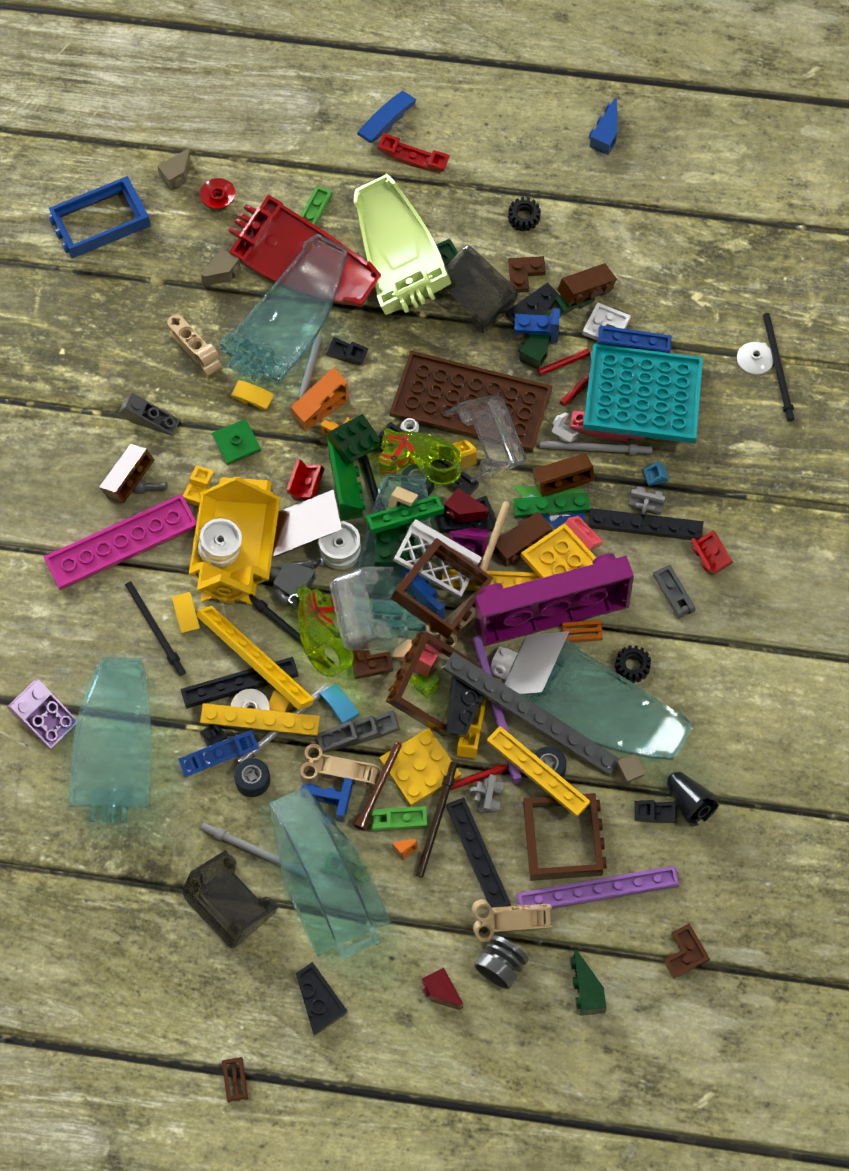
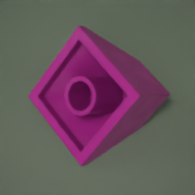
(472, 539)

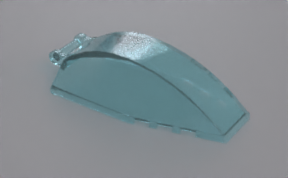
(325, 876)

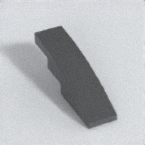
(358, 732)

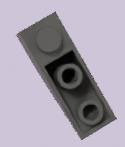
(147, 415)

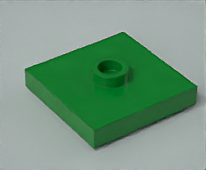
(236, 442)

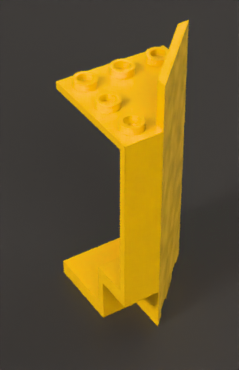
(255, 513)

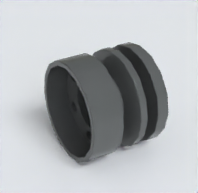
(501, 962)

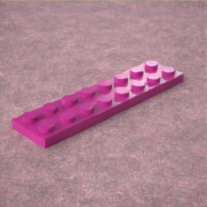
(120, 542)

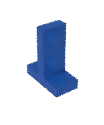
(538, 324)
(333, 797)

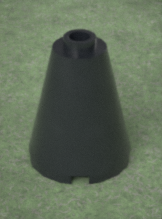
(692, 798)

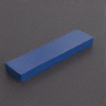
(634, 339)

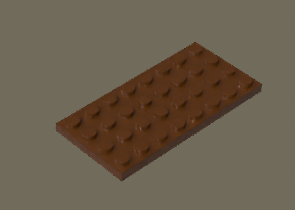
(438, 384)

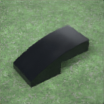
(346, 352)
(655, 812)

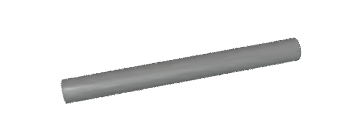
(310, 366)

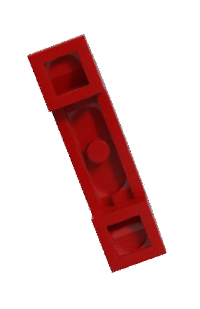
(412, 156)

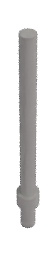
(632, 449)
(271, 735)
(220, 834)

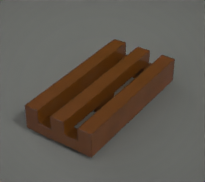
(237, 1097)

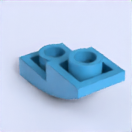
(339, 703)

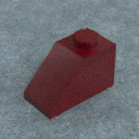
(464, 508)
(441, 990)

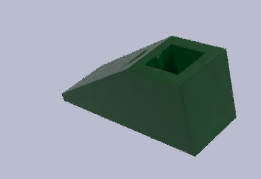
(535, 349)
(590, 991)

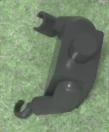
(293, 576)

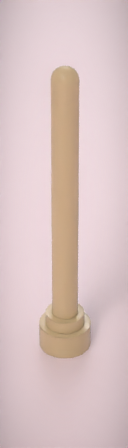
(494, 536)

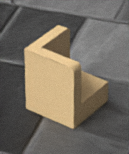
(400, 497)

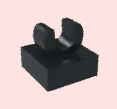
(213, 734)

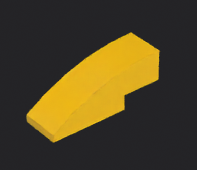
(469, 744)

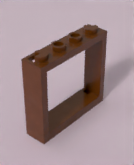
(457, 562)
(405, 672)
(567, 871)

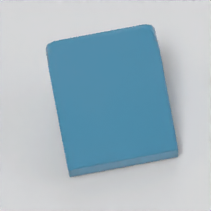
(656, 474)

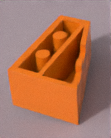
(321, 399)

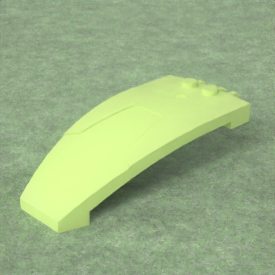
(398, 246)

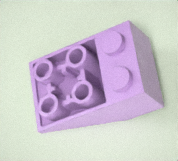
(42, 713)

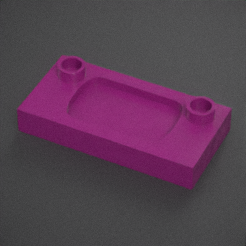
(553, 600)

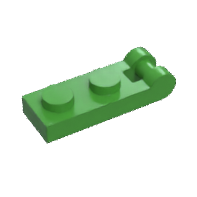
(399, 818)

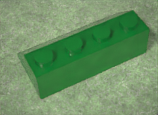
(346, 486)

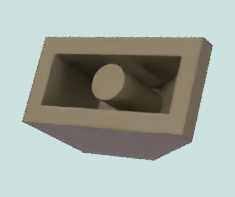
(175, 169)
(221, 269)

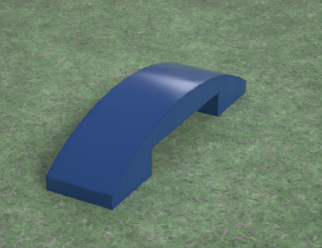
(218, 753)

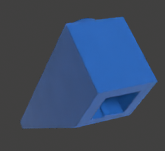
(605, 134)

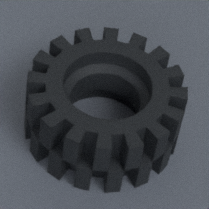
(526, 205)
(638, 654)

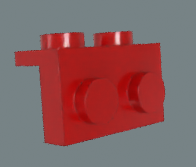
(304, 481)
(712, 552)

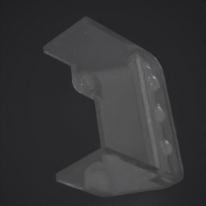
(495, 434)
(354, 611)

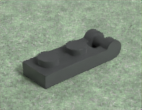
(674, 591)

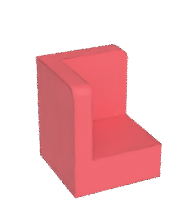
(427, 661)

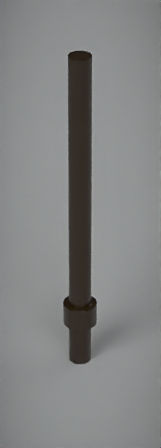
(448, 783)

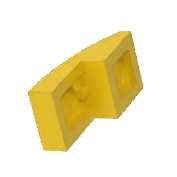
(252, 394)
(198, 482)
(185, 612)

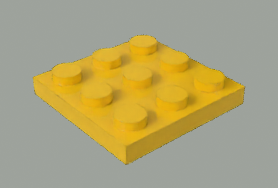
(557, 553)
(420, 767)

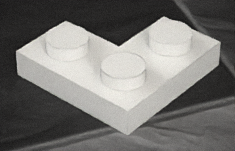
(604, 316)

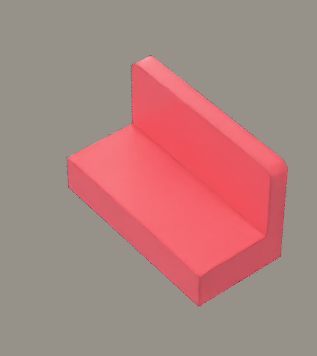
(584, 532)

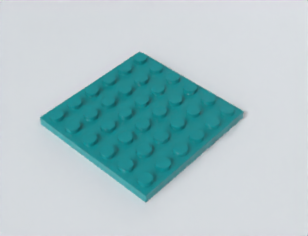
(643, 393)

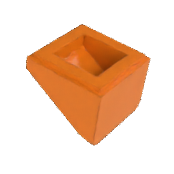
(404, 848)

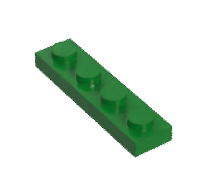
(551, 505)
(404, 514)

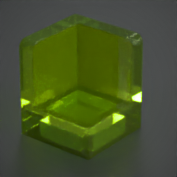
(425, 685)

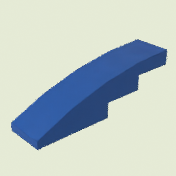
(386, 116)
(425, 594)

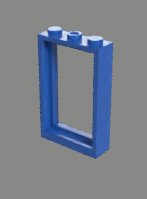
(122, 185)

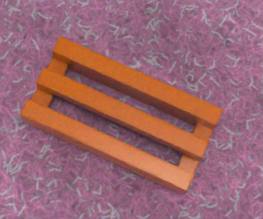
(583, 625)

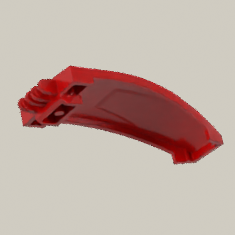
(276, 238)

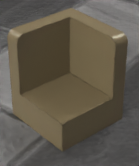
(629, 769)

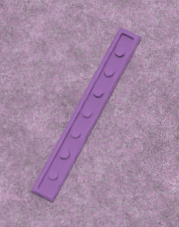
(496, 710)
(602, 888)

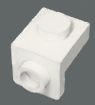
(563, 430)
(503, 662)

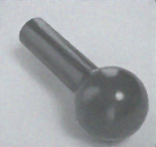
(142, 486)

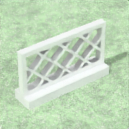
(428, 535)

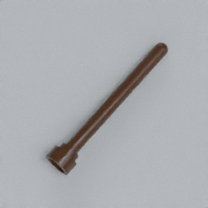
(362, 821)

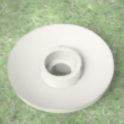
(752, 364)
(251, 697)

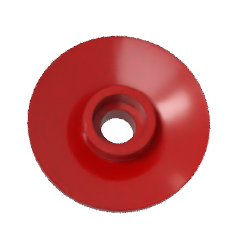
(214, 188)

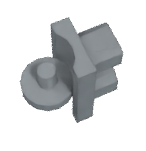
(646, 501)
(483, 794)

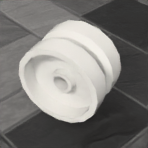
(220, 542)
(341, 548)

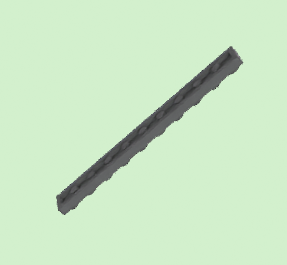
(531, 714)

